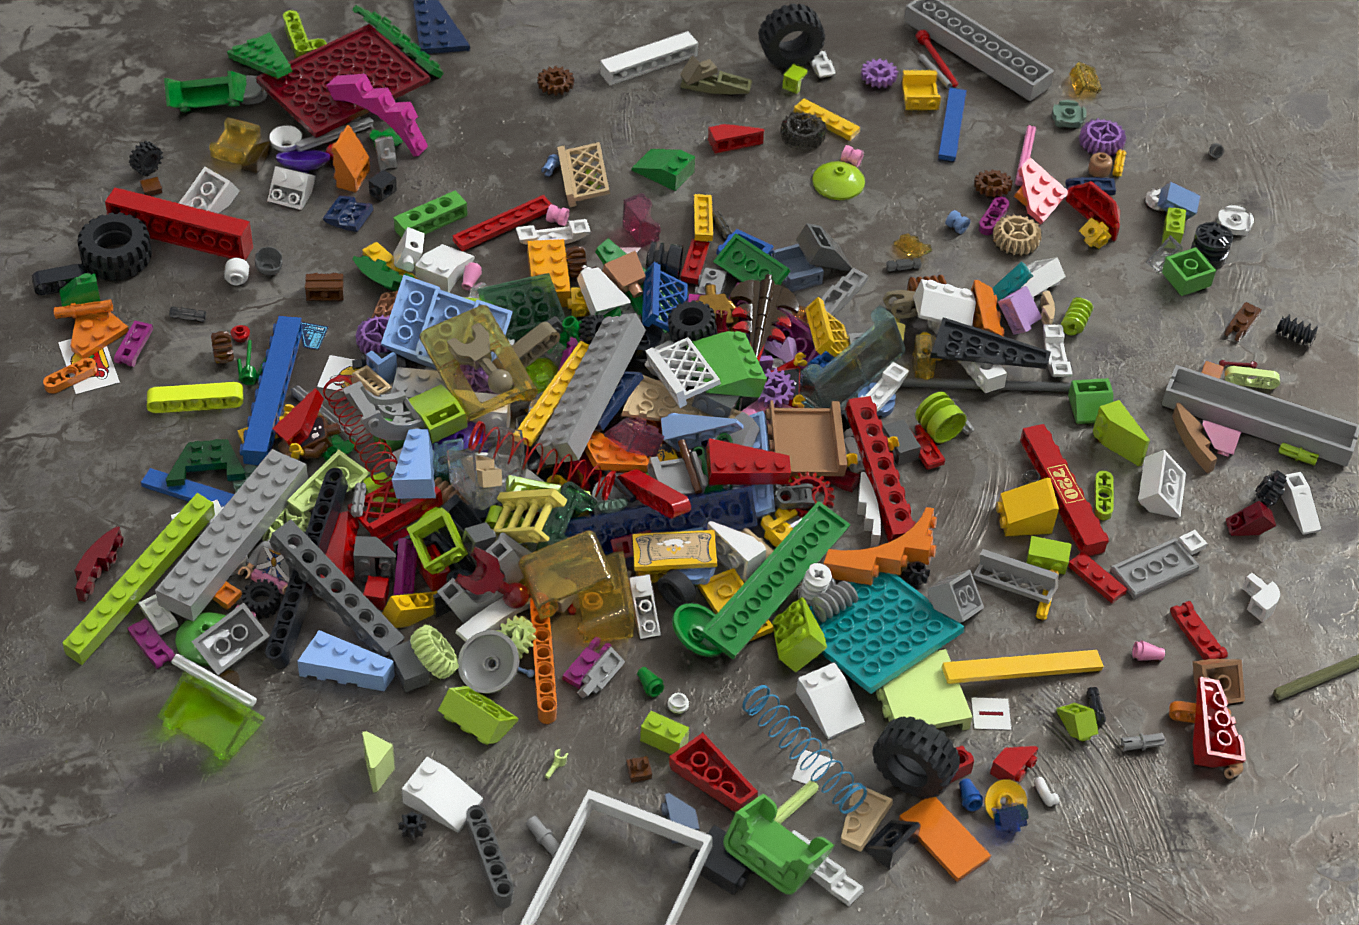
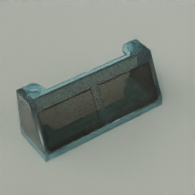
(855, 365)

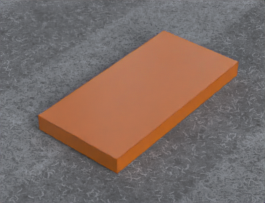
(946, 838)

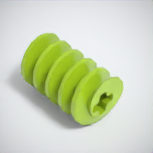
(1077, 316)

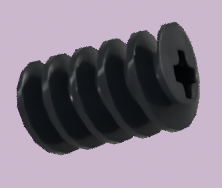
(1297, 330)

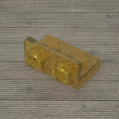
(1085, 77)

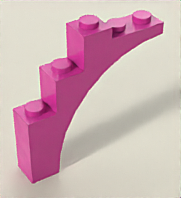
(379, 101)

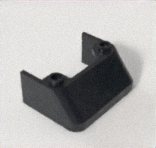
(462, 567)

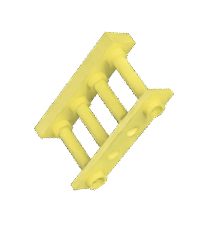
(522, 501)

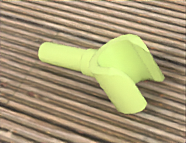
(558, 761)

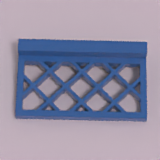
(653, 297)

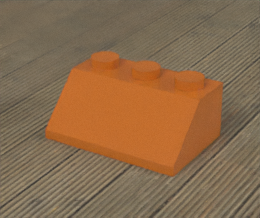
(986, 314)

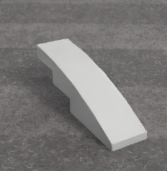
(869, 507)
(489, 619)
(834, 879)

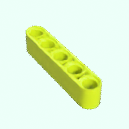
(194, 397)

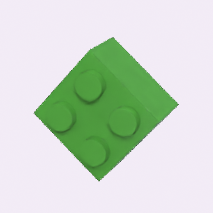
(1188, 271)

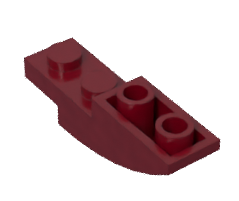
(97, 558)

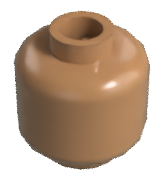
(1100, 165)

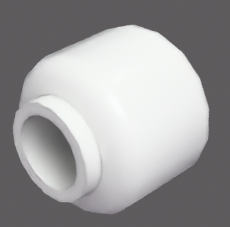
(236, 271)

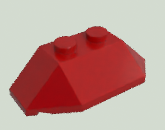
(1095, 204)

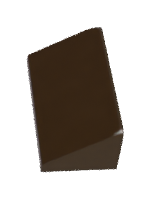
(257, 157)

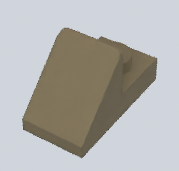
(697, 71)

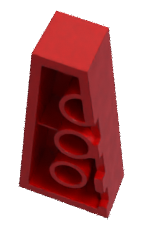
(745, 465)
(713, 773)

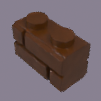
(324, 287)

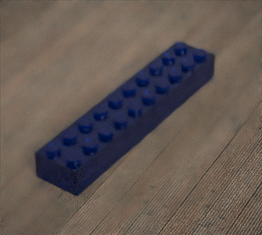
(726, 506)

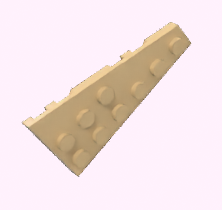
(654, 402)

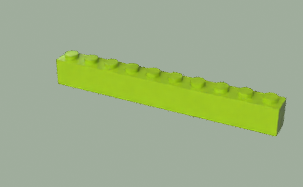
(138, 579)

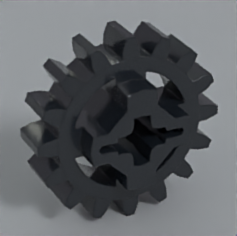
(1270, 488)

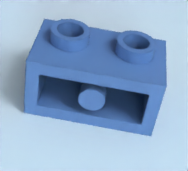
(1178, 197)

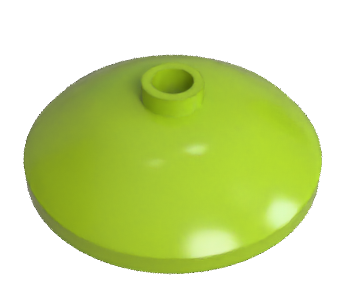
(838, 180)

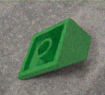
(80, 290)

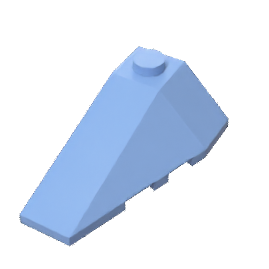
(695, 428)

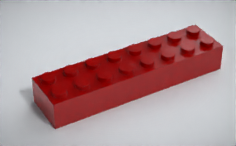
(185, 224)

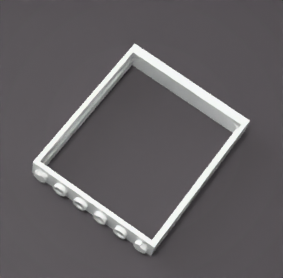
(633, 816)

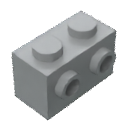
(711, 277)

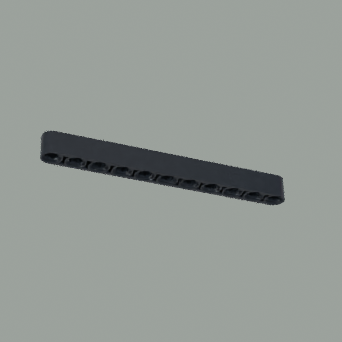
(299, 593)

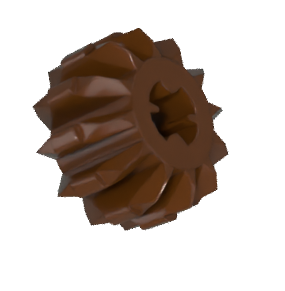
(576, 260)
(222, 347)

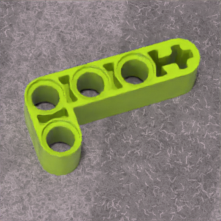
(297, 37)

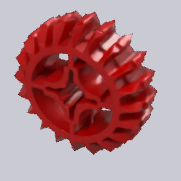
(819, 487)

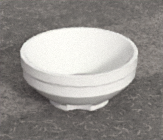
(285, 135)

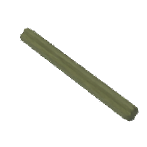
(1316, 678)

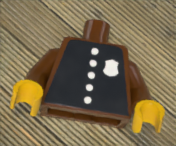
(318, 440)

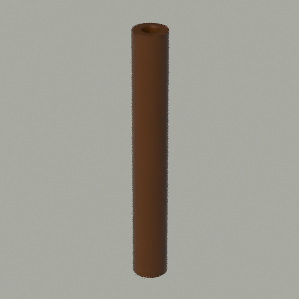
(690, 466)

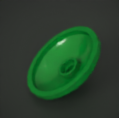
(688, 623)

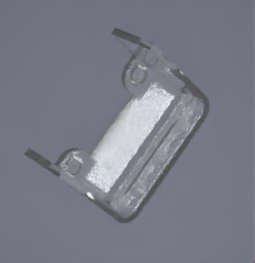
(464, 471)

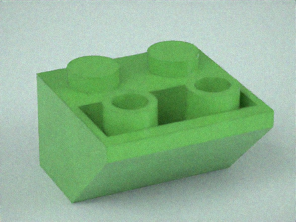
(1087, 396)

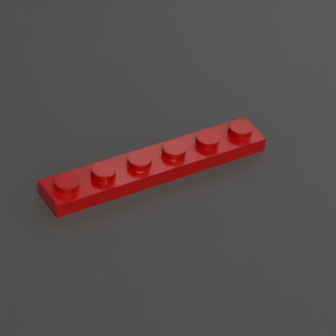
(501, 223)

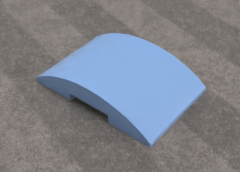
(421, 307)

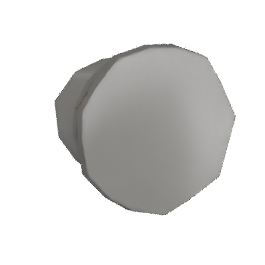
(253, 93)

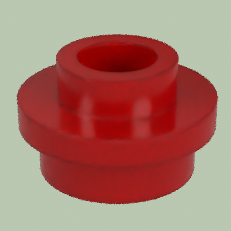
(240, 333)

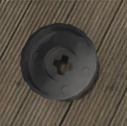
(1213, 242)
(669, 261)

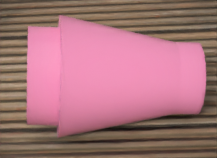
(471, 275)
(1147, 651)

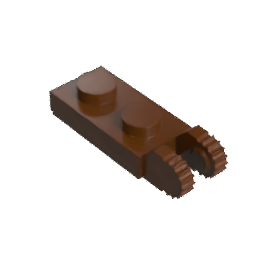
(1243, 320)

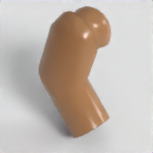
(1233, 770)

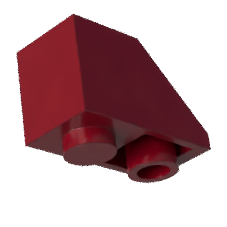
(1251, 520)

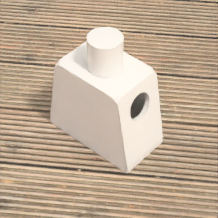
(405, 255)

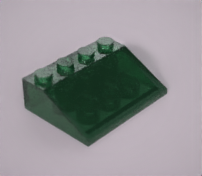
(529, 298)

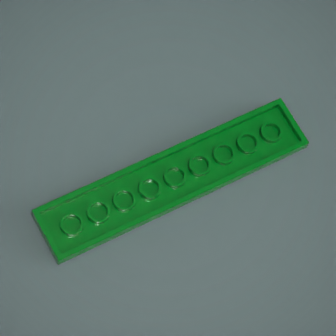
(774, 580)

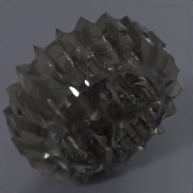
(803, 130)

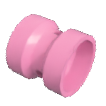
(852, 156)
(557, 215)

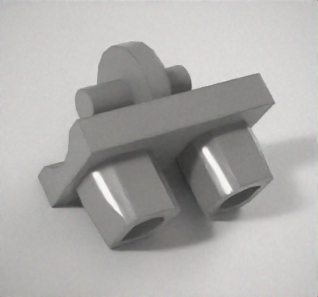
(385, 153)

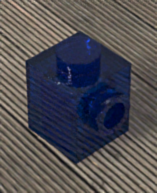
(1010, 817)

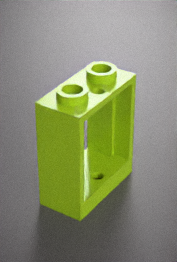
(429, 525)

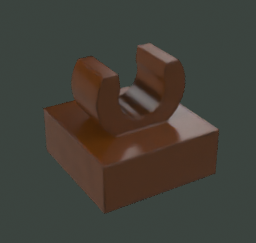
(639, 769)

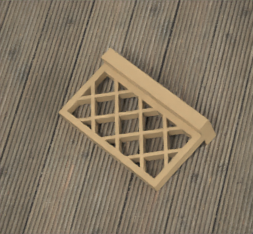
(570, 179)

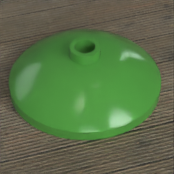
(190, 631)

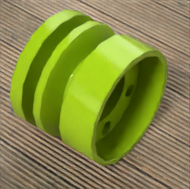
(940, 417)

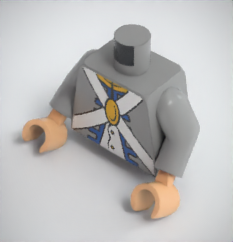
(269, 562)

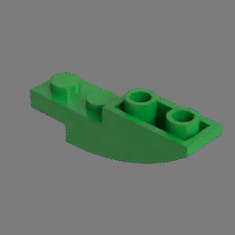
(380, 272)

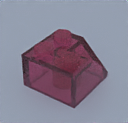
(638, 220)
(636, 436)

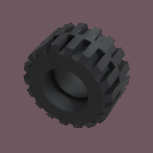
(692, 321)

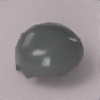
(268, 261)

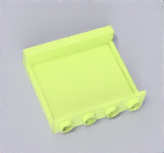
(926, 695)

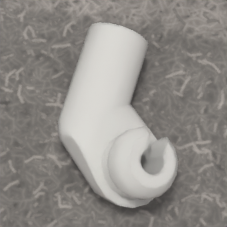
(1043, 790)

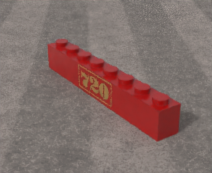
(1072, 505)

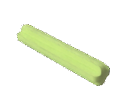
(796, 801)

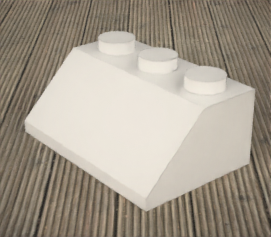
(1045, 274)
(940, 300)
(1162, 485)

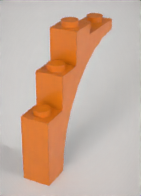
(865, 564)

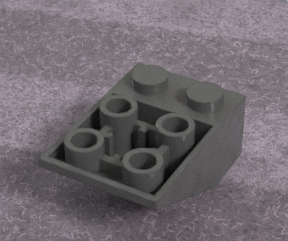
(821, 248)

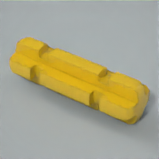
(1119, 163)

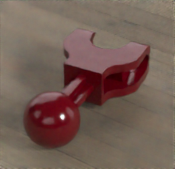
(490, 579)

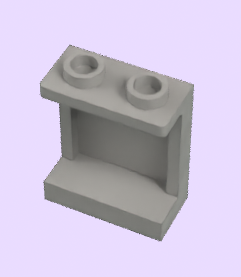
(675, 475)

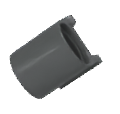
(797, 497)

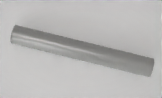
(930, 66)

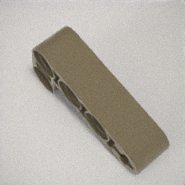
(533, 345)

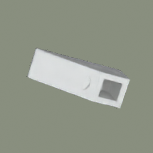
(1300, 503)
(644, 606)

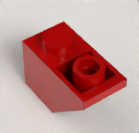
(1014, 762)

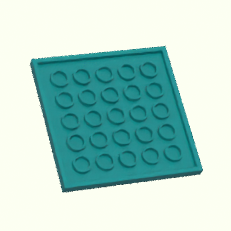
(885, 631)

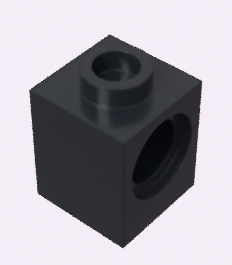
(382, 185)

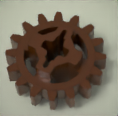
(555, 80)
(993, 183)

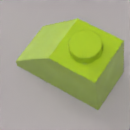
(1078, 720)

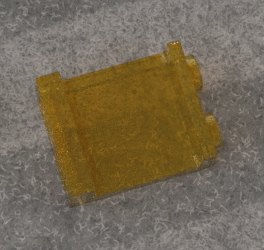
(236, 141)

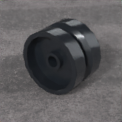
(652, 338)

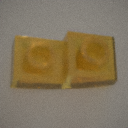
(911, 246)

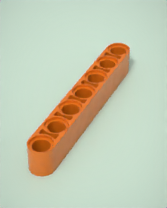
(543, 668)

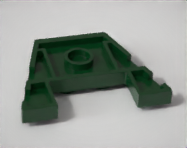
(206, 456)

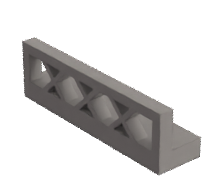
(1018, 573)

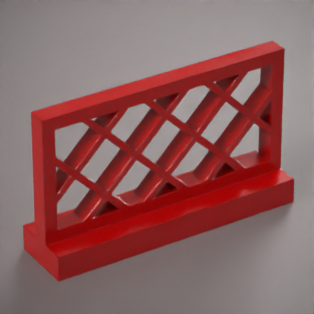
(398, 518)

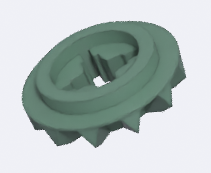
(612, 505)

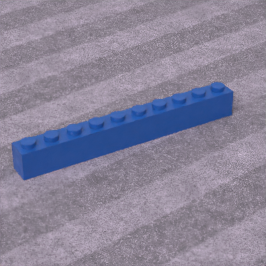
(272, 390)

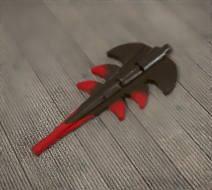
(763, 310)

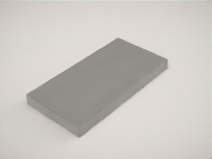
(1154, 568)

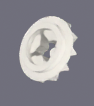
(1152, 199)

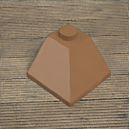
(1227, 671)

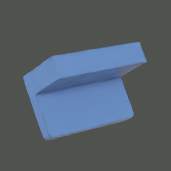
(384, 367)

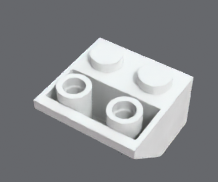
(290, 187)

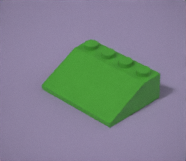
(733, 363)

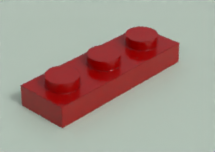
(694, 261)
(1097, 577)

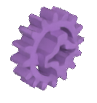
(879, 73)
(776, 385)

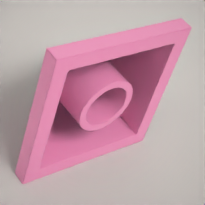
(1222, 437)

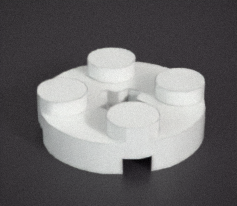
(1243, 220)

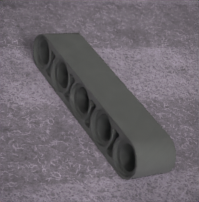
(493, 864)

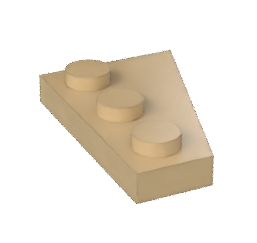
(865, 819)

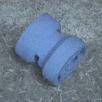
(958, 222)

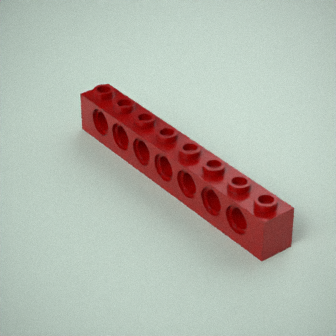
(865, 408)

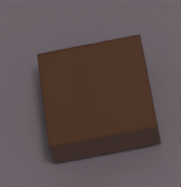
(151, 186)

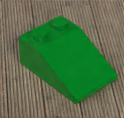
(666, 167)

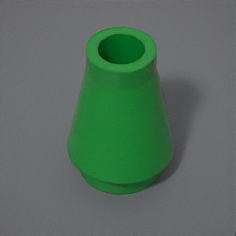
(651, 683)

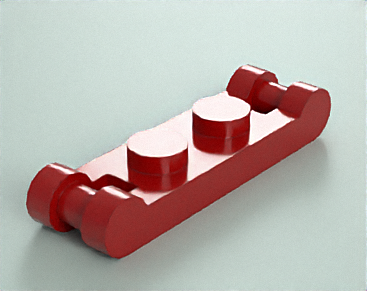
(1197, 632)

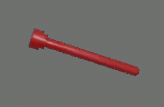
(924, 38)

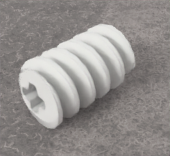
(814, 582)

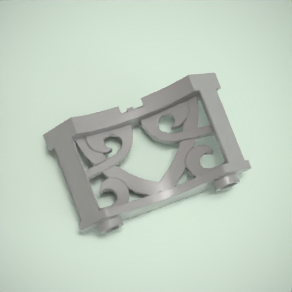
(387, 406)

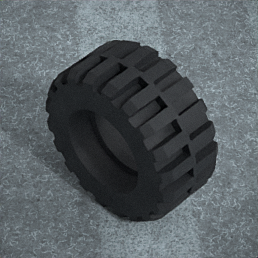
(789, 20)
(116, 262)
(916, 757)

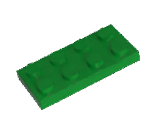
(748, 262)

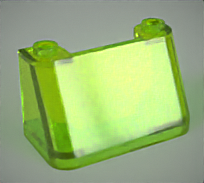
(209, 716)

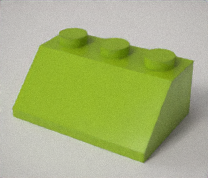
(477, 714)

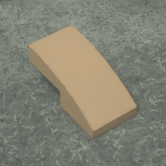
(1048, 308)

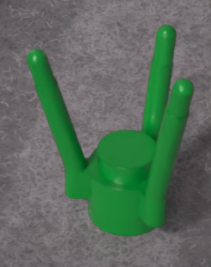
(248, 374)

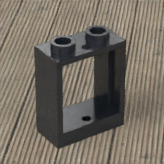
(461, 515)

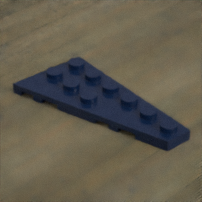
(436, 29)

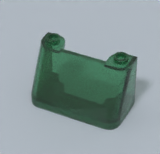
(558, 519)

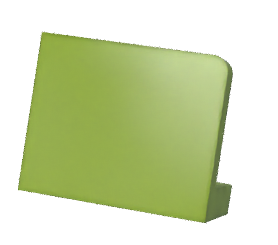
(793, 78)

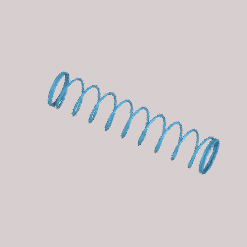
(761, 705)

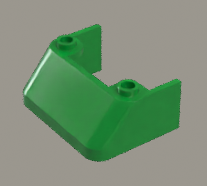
(205, 92)

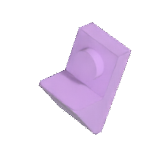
(785, 352)

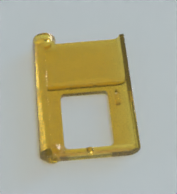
(460, 327)

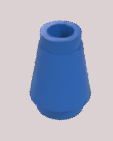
(970, 796)

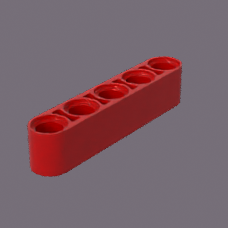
(655, 494)

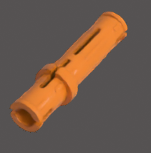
(75, 310)

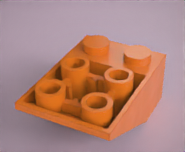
(350, 161)

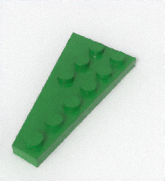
(393, 34)

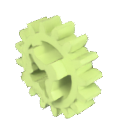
(520, 632)

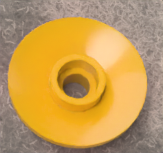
(1004, 788)

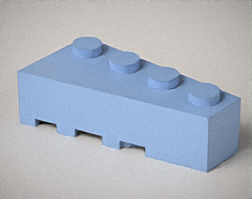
(415, 467)
(345, 662)

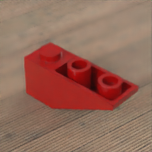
(299, 421)

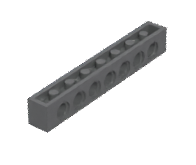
(334, 579)

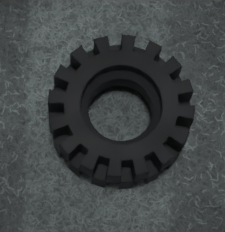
(145, 158)
(589, 327)
(261, 589)

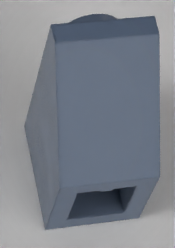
(679, 812)

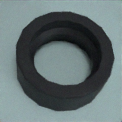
(676, 588)

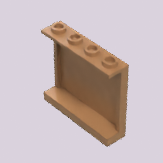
(810, 438)

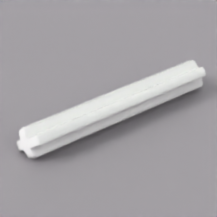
(214, 681)

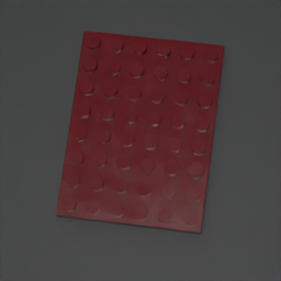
(363, 51)

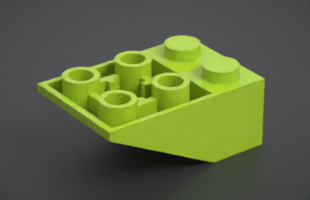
(439, 412)
(798, 635)

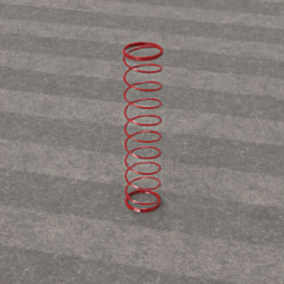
(342, 378)
(607, 487)

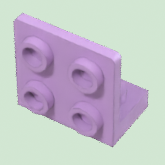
(1020, 310)

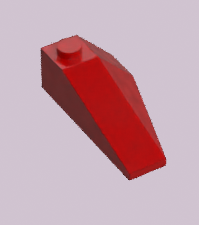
(1215, 733)

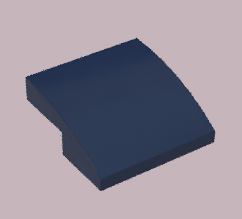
(348, 213)

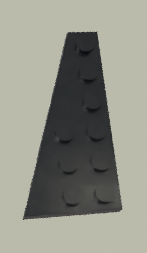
(973, 344)

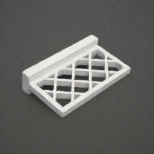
(669, 376)

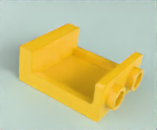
(920, 90)

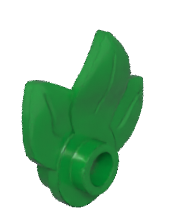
(386, 133)
(338, 444)

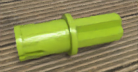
(1298, 453)

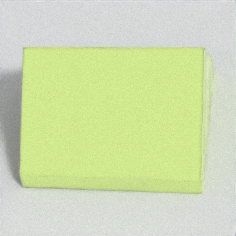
(378, 758)

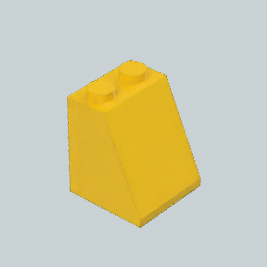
(1028, 509)

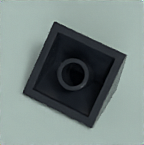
(893, 842)

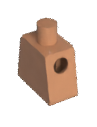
(626, 273)

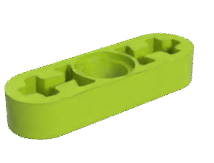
(1098, 500)

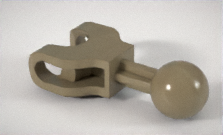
(905, 303)
(479, 355)

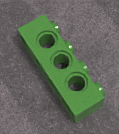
(432, 214)

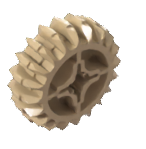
(1017, 235)

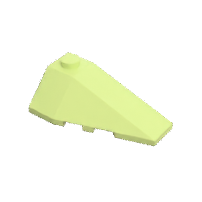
(306, 496)

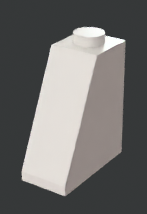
(600, 292)

